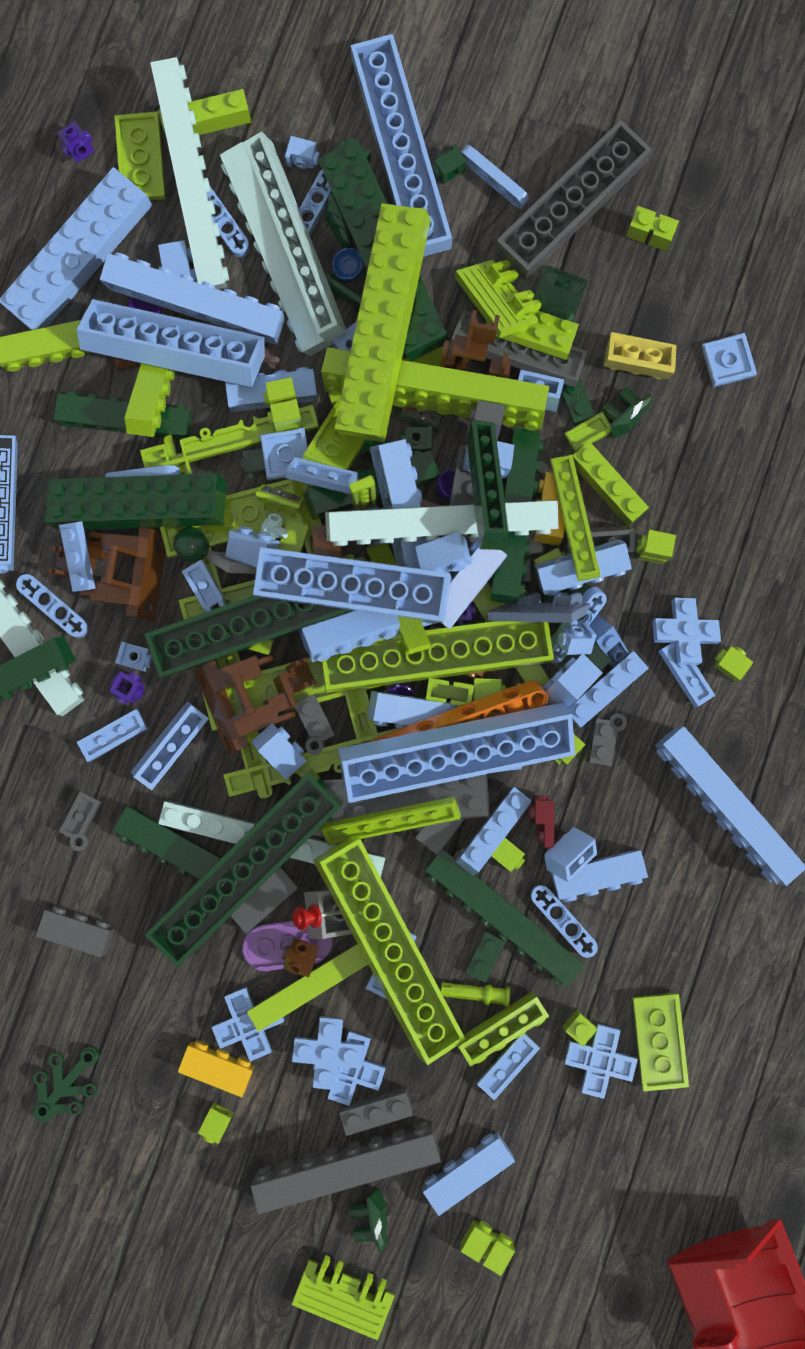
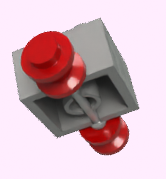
(320, 916)

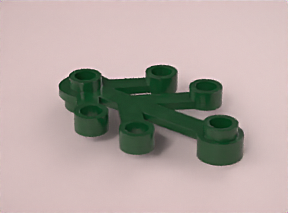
(63, 1087)

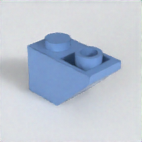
(608, 640)

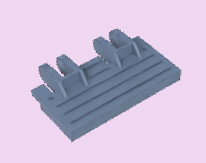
(531, 609)

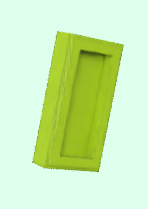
(590, 430)

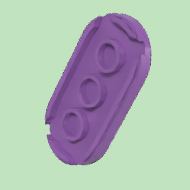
(266, 944)

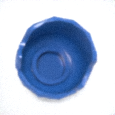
(348, 265)

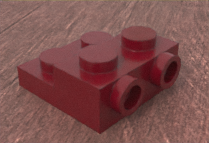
(542, 812)

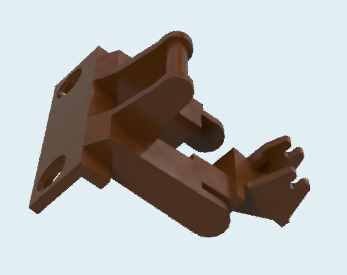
(475, 347)
(146, 571)
(252, 719)

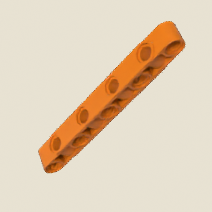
(504, 702)

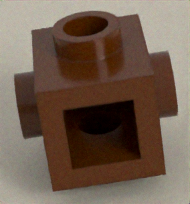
(300, 957)

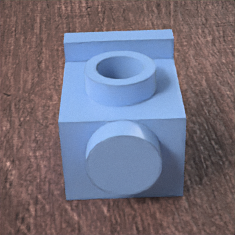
(302, 153)
(576, 639)
(125, 654)

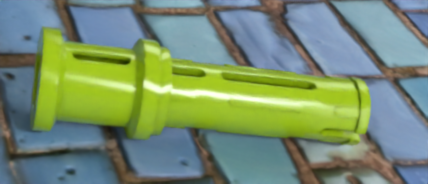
(486, 994)

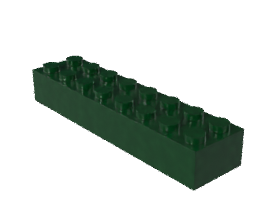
(137, 501)

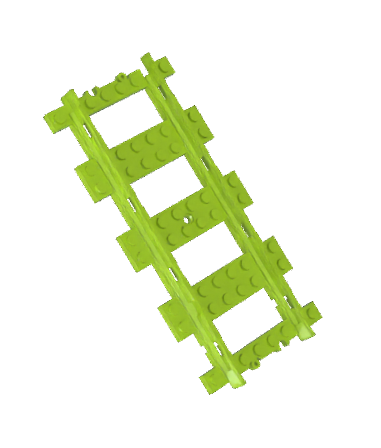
(247, 511)

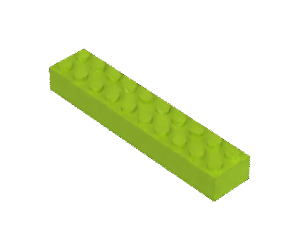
(383, 322)
(451, 390)
(451, 653)
(389, 949)

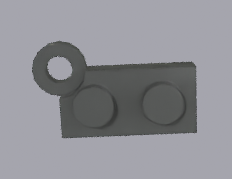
(314, 722)
(604, 740)
(79, 819)

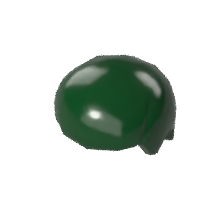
(191, 544)

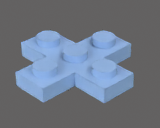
(686, 631)
(241, 1026)
(328, 1052)
(600, 1061)
(369, 1074)

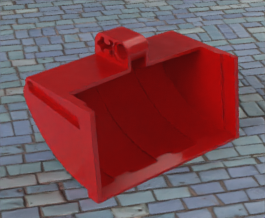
(742, 1290)

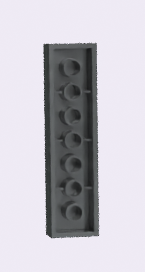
(573, 200)
(469, 793)
(345, 1167)

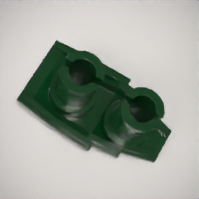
(336, 221)
(624, 421)
(375, 1210)

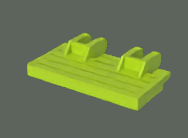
(494, 295)
(342, 1299)

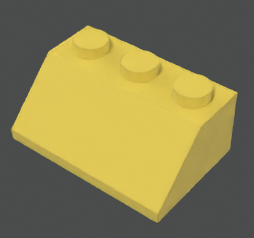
(640, 356)

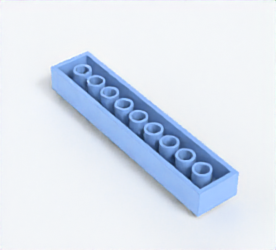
(399, 135)
(456, 752)

